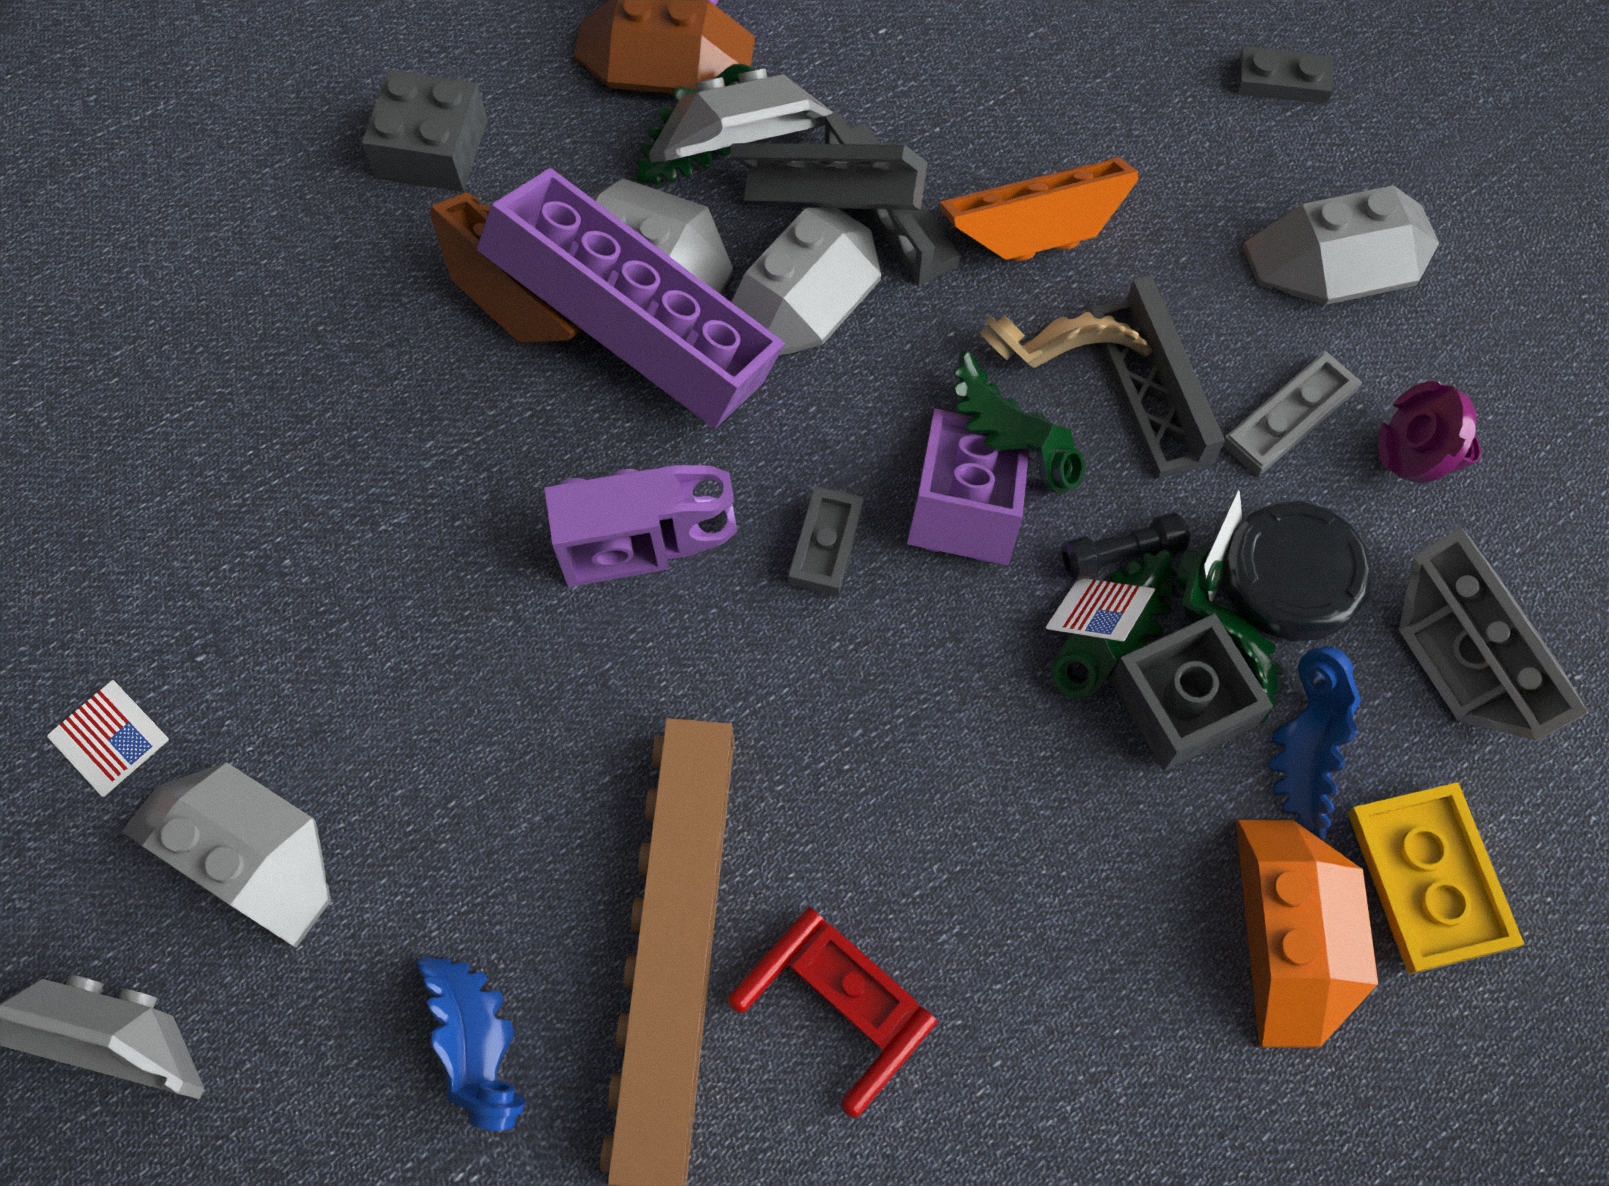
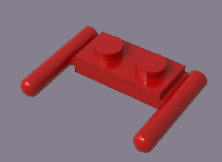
(854, 989)

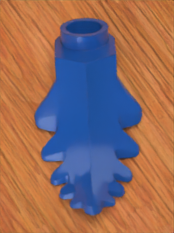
(1315, 737)
(471, 1042)

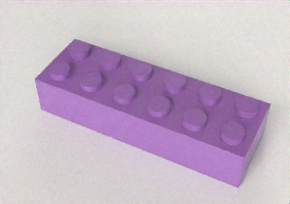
(629, 296)

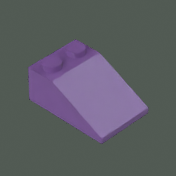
(968, 493)

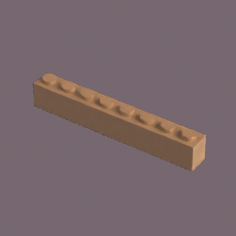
(672, 959)

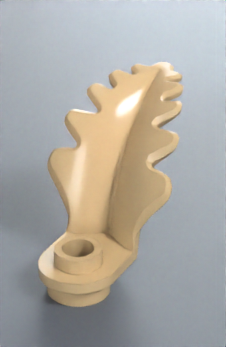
(1060, 337)

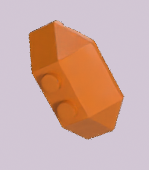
(1043, 210)
(1303, 932)

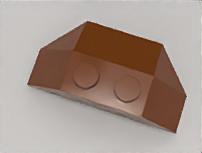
(660, 44)
(510, 303)

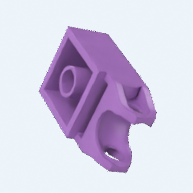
(634, 521)

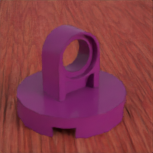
(1429, 433)

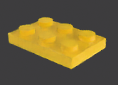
(1434, 878)

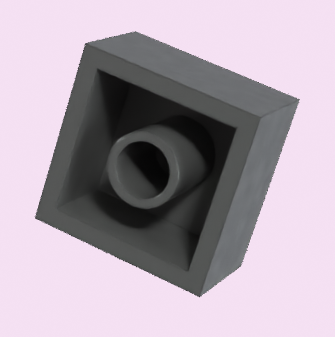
(425, 130)
(1190, 692)

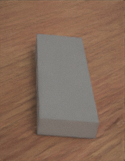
(1291, 413)

